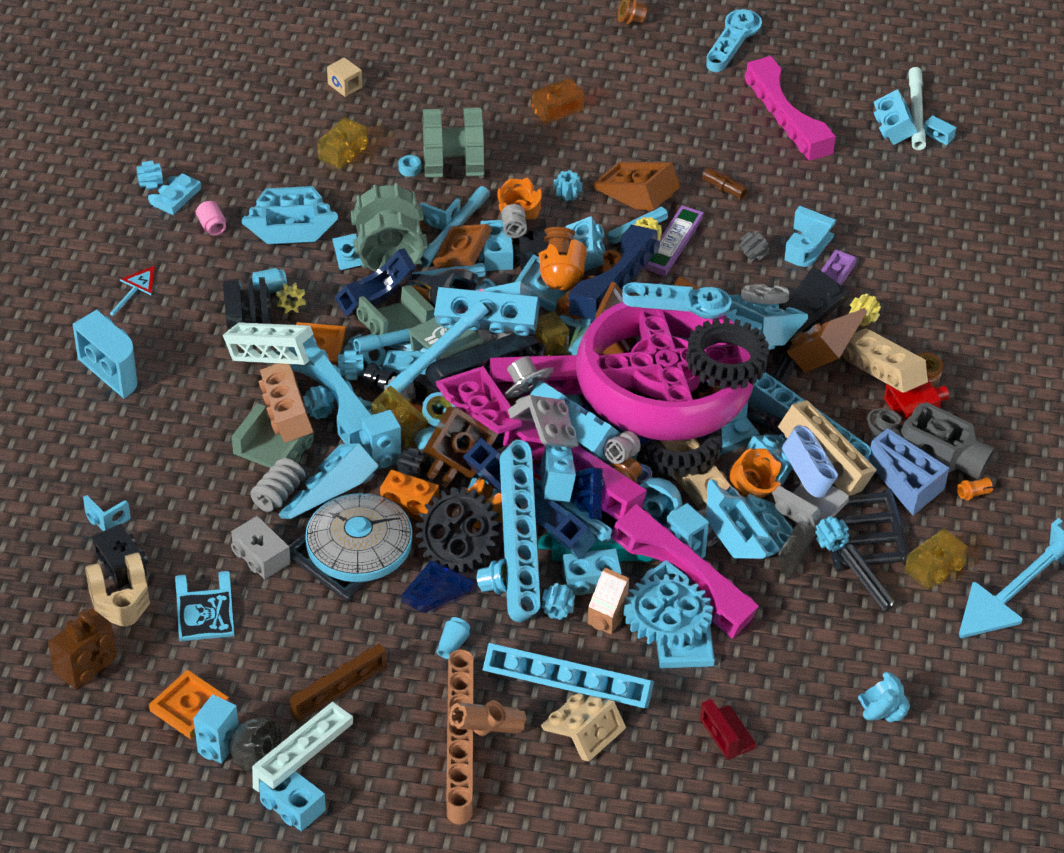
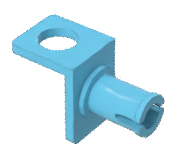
(346, 253)

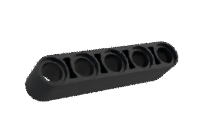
(507, 346)

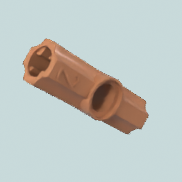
(487, 718)

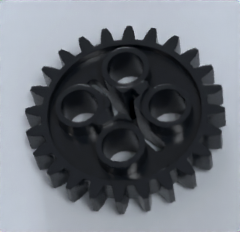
(476, 544)

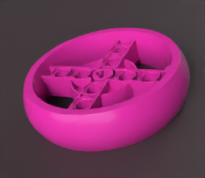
(656, 369)

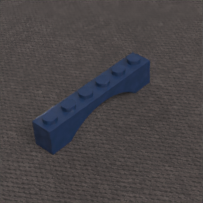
(637, 248)
(549, 516)

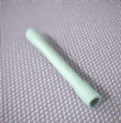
(915, 84)

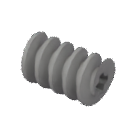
(277, 484)

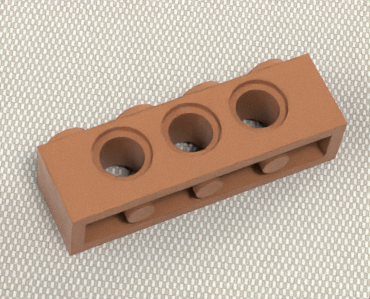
(284, 402)

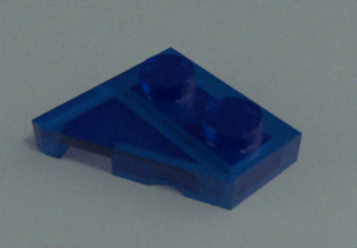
(588, 491)
(435, 587)

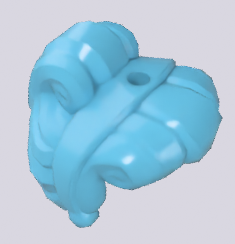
(885, 700)

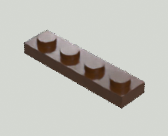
(338, 682)

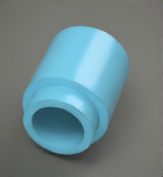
(273, 277)

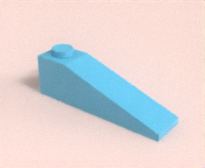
(776, 323)
(340, 471)

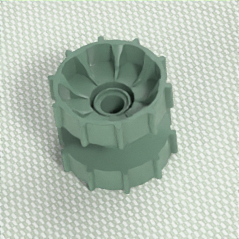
(453, 142)
(387, 222)

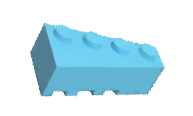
(589, 429)

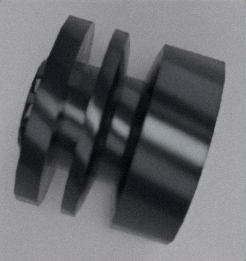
(246, 302)

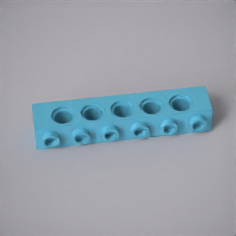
(568, 675)

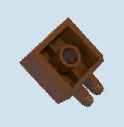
(443, 444)
(82, 648)

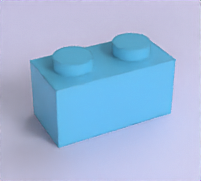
(939, 130)

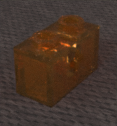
(557, 100)

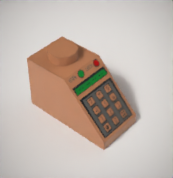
(608, 601)

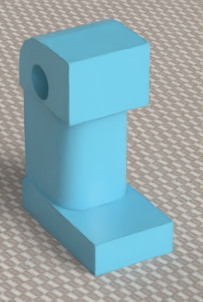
(813, 238)

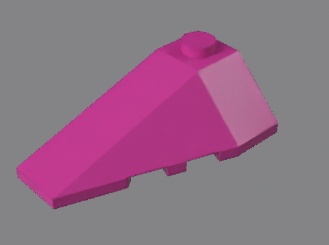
(480, 398)

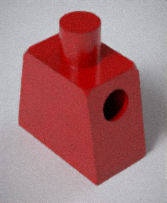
(906, 402)

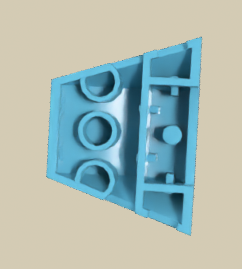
(289, 215)
(745, 524)

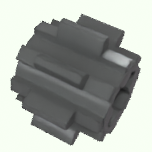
(754, 245)

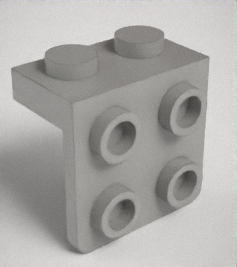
(549, 417)
(806, 507)

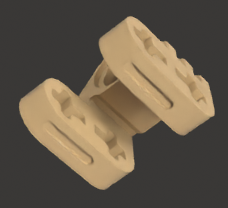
(121, 606)

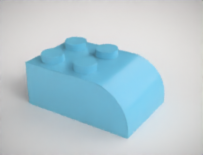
(106, 352)

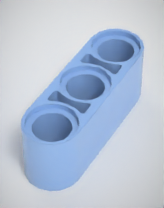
(809, 461)

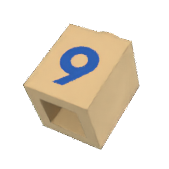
(344, 77)

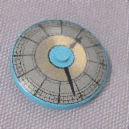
(358, 537)

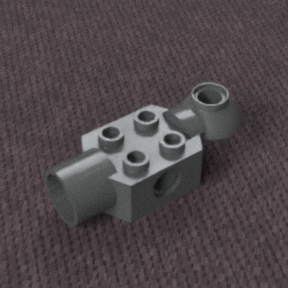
(937, 434)

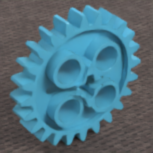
(668, 611)

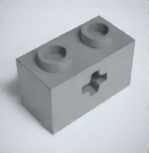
(260, 547)

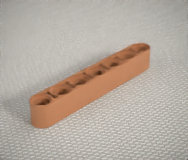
(459, 741)

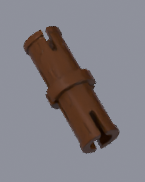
(725, 183)

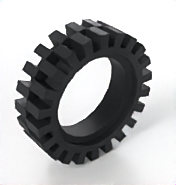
(732, 334)
(686, 460)

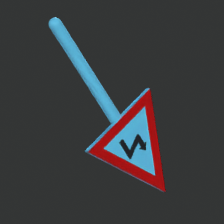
(139, 281)

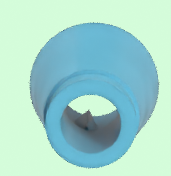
(453, 636)

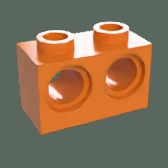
(409, 493)

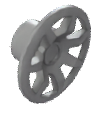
(523, 373)

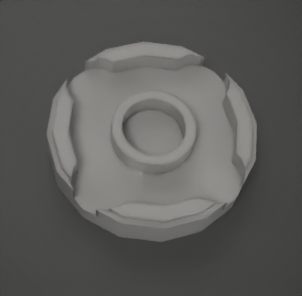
(765, 295)

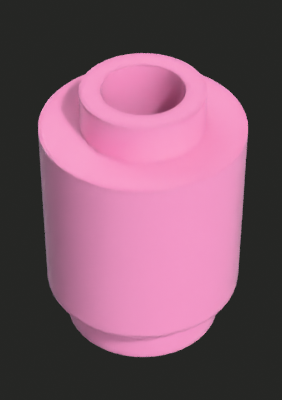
(211, 218)

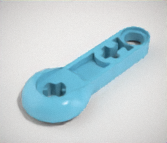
(738, 26)
(703, 302)

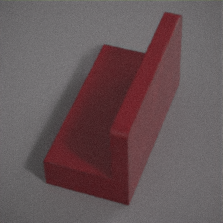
(726, 729)

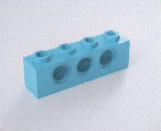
(501, 304)

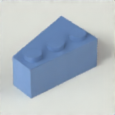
(907, 470)

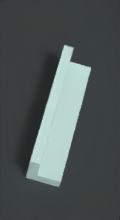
(264, 337)
(301, 746)

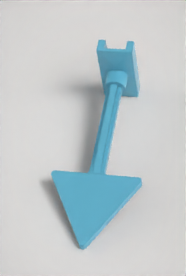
(989, 612)

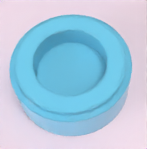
(410, 165)

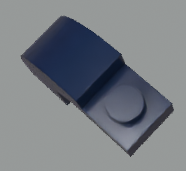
(379, 284)

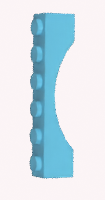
(350, 407)

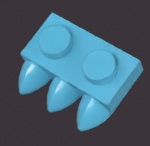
(175, 194)

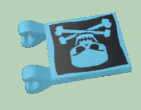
(204, 612)

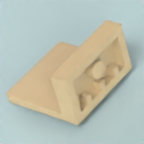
(588, 721)

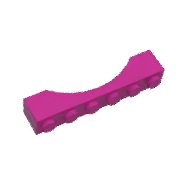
(810, 135)
(618, 492)
(647, 537)

